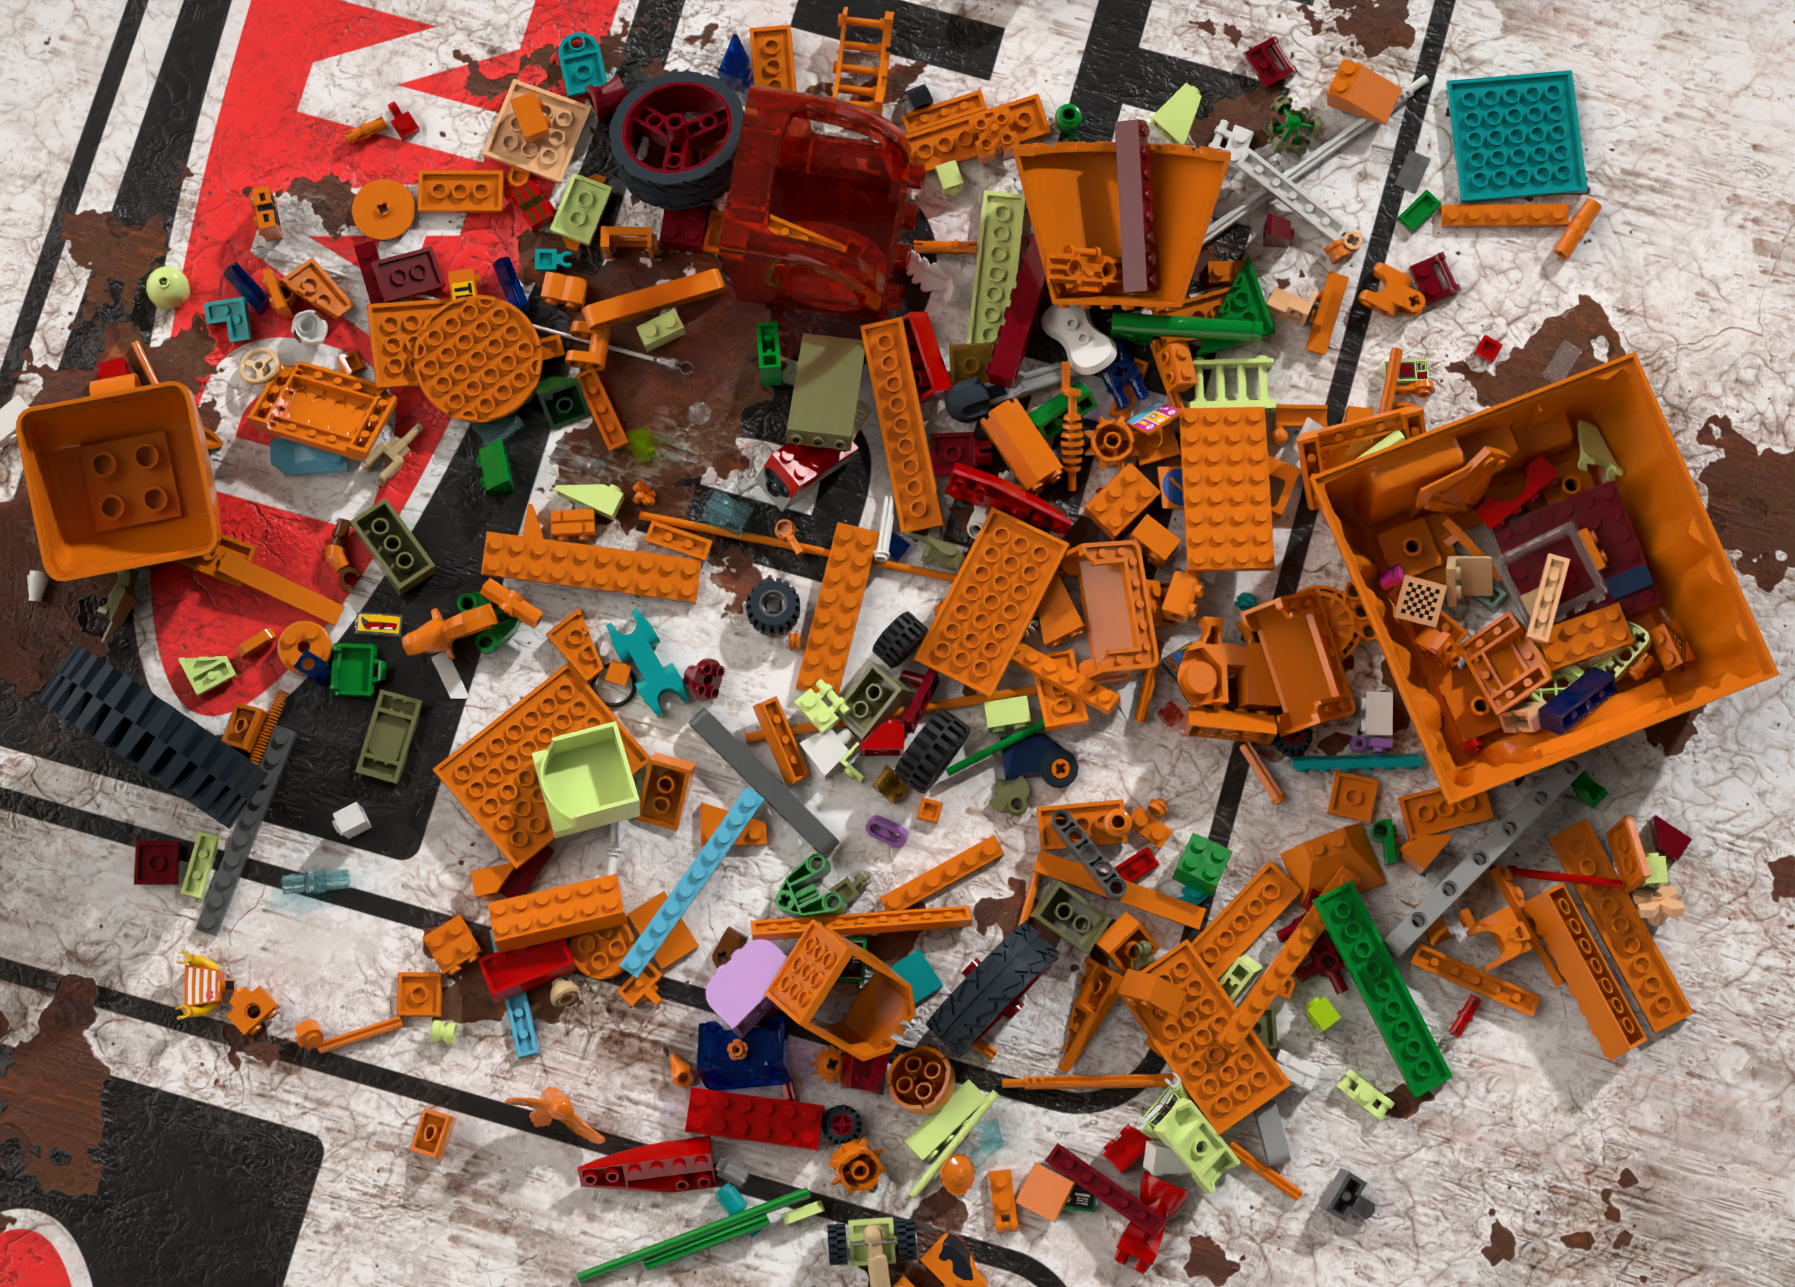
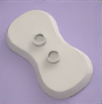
(1085, 345)

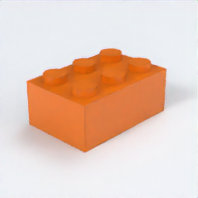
(1121, 501)

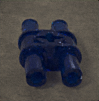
(1132, 377)

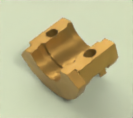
(890, 785)

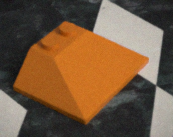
(1505, 662)
(1319, 859)

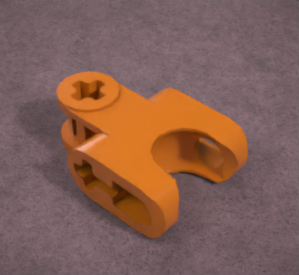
(1396, 294)

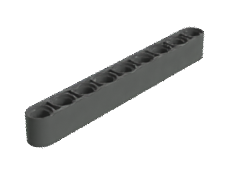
(763, 782)

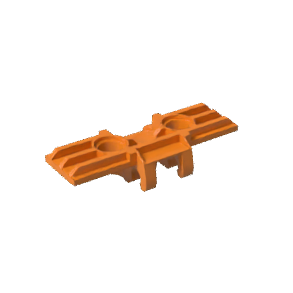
(1086, 277)

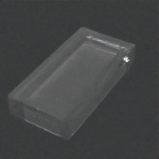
(1562, 362)

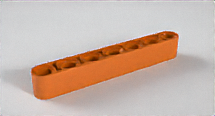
(653, 299)

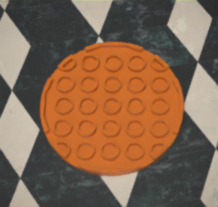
(478, 359)

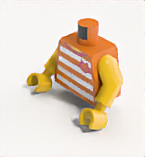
(203, 986)

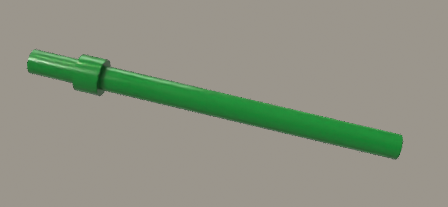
(1039, 725)

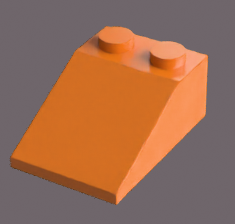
(1363, 92)
(665, 790)

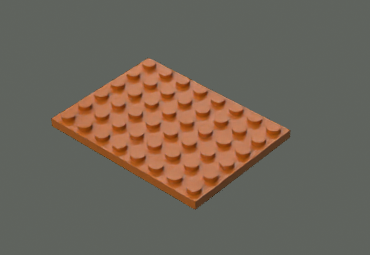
(496, 770)

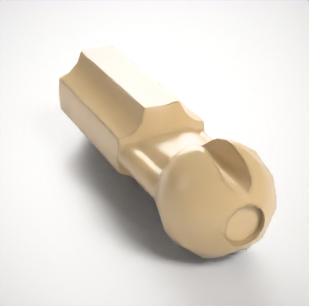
(877, 1261)

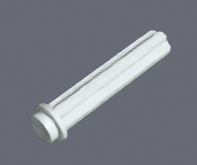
(882, 549)

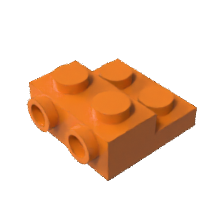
(453, 945)

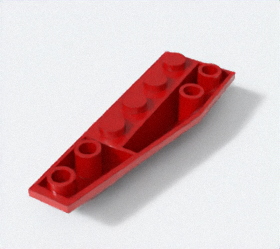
(992, 491)
(655, 1167)

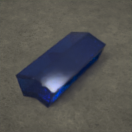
(508, 283)
(247, 288)

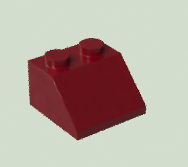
(865, 1075)

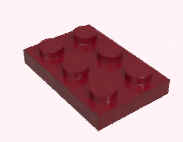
(408, 274)

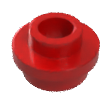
(1471, 745)

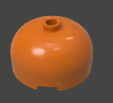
(921, 1080)

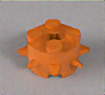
(1116, 432)
(856, 1166)

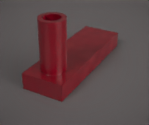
(927, 686)

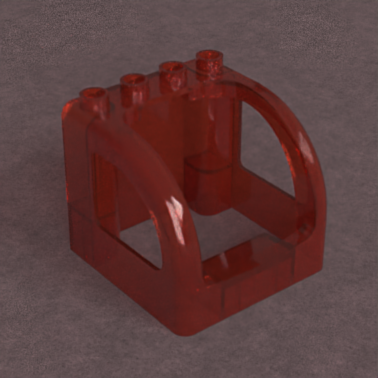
(829, 186)

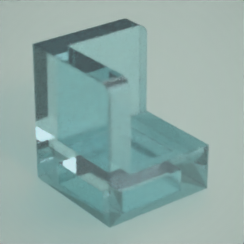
(989, 1134)

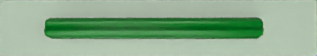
(707, 1242)

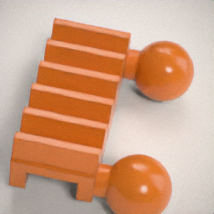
(1295, 416)

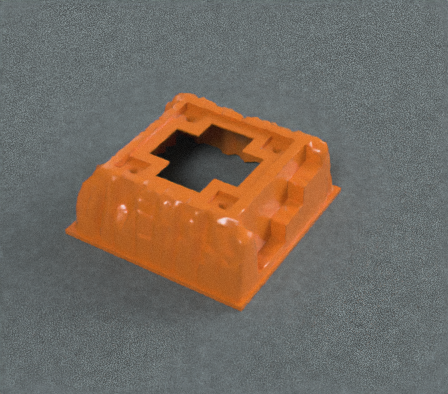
(1376, 515)

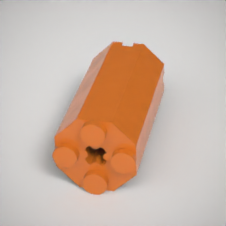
(1022, 446)

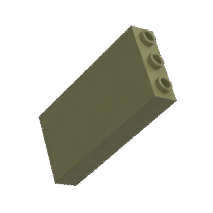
(826, 392)

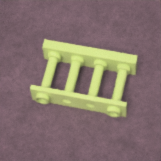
(1261, 362)

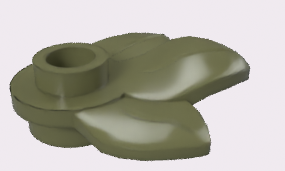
(1009, 794)

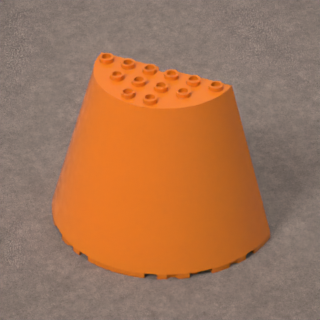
(1076, 203)

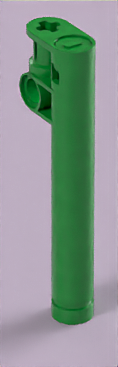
(1142, 328)

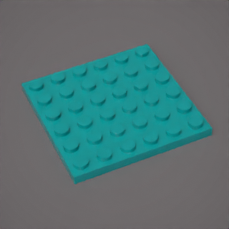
(1516, 136)

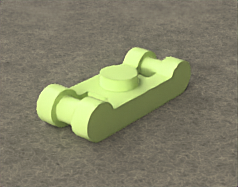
(1365, 1095)

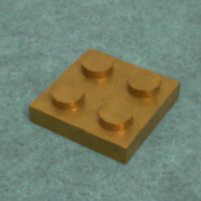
(969, 361)

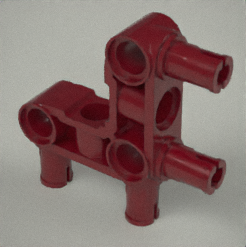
(1318, 951)

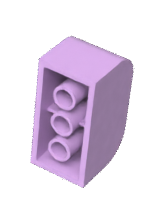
(740, 985)

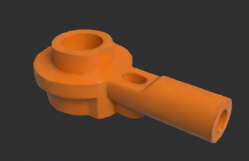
(1422, 388)
(785, 530)

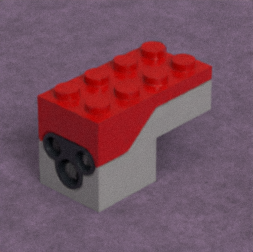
(797, 469)

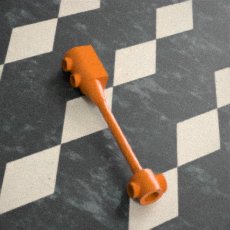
(1181, 596)

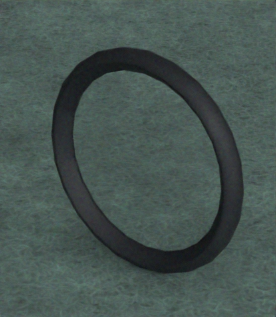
(633, 691)

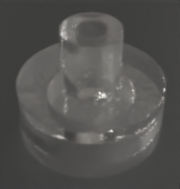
(699, 413)

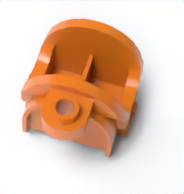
(1506, 930)

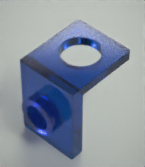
(320, 671)

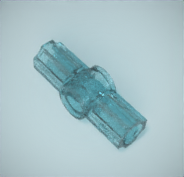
(315, 881)

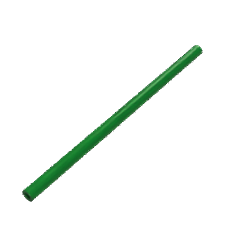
(693, 1235)

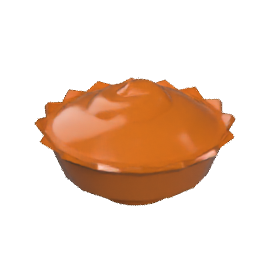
(957, 1174)

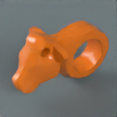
(440, 634)

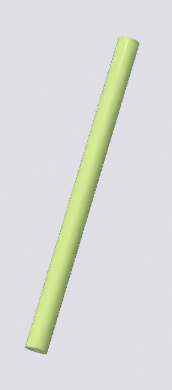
(952, 1146)

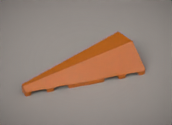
(1090, 1008)

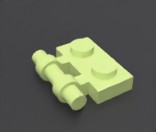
(817, 711)

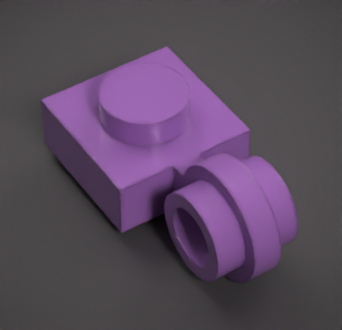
(1379, 745)

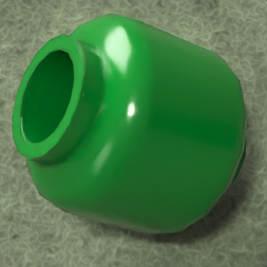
(1068, 118)

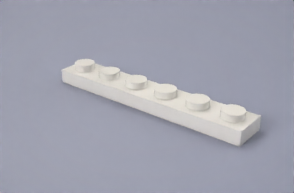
(1291, 195)

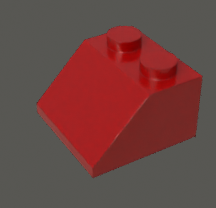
(885, 740)

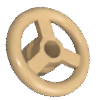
(260, 367)

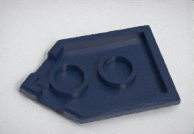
(1025, 756)

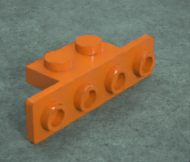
(1326, 313)

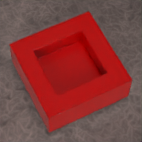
(1488, 349)

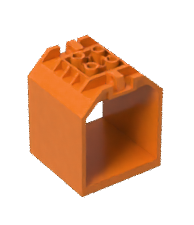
(812, 972)

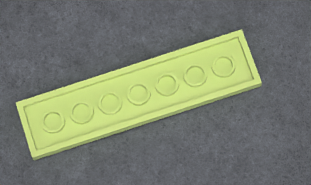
(995, 263)

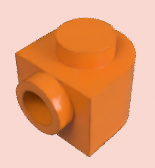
(309, 1034)

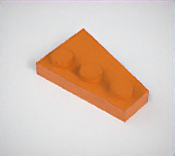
(317, 288)
(711, 818)

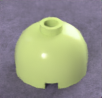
(167, 287)

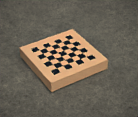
(1420, 601)

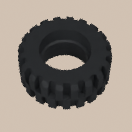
(932, 750)

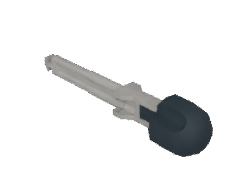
(973, 400)

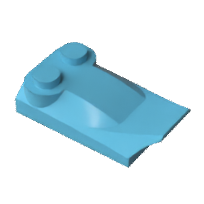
(301, 459)

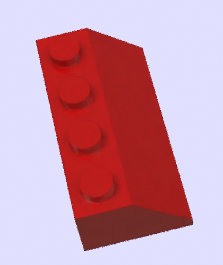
(926, 359)

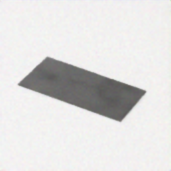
(1412, 171)

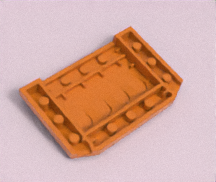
(323, 409)
(1347, 441)

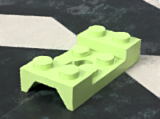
(1183, 1130)

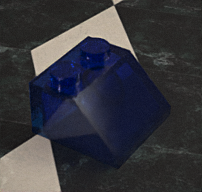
(735, 67)

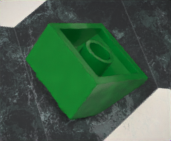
(495, 468)

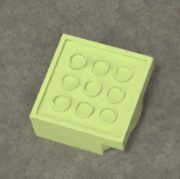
(586, 780)

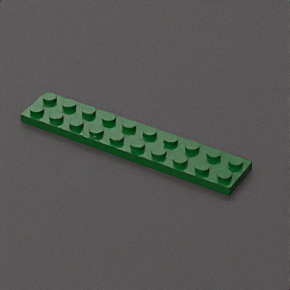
(1382, 989)

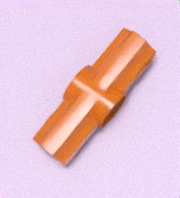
(511, 603)

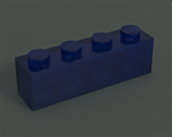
(1577, 701)

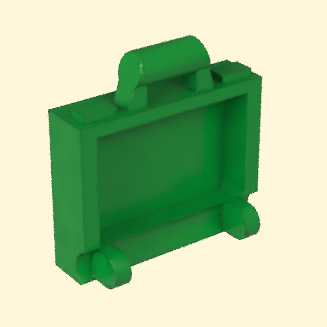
(355, 669)

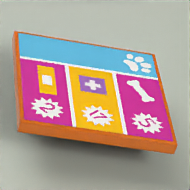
(1154, 417)

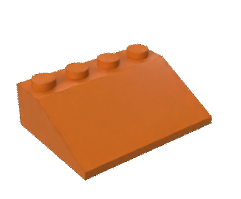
(1230, 725)

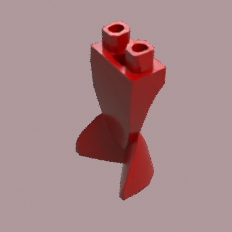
(1165, 1200)

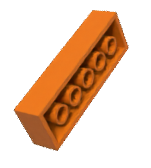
(557, 913)

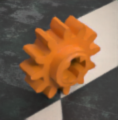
(822, 1061)

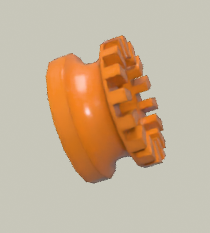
(795, 641)

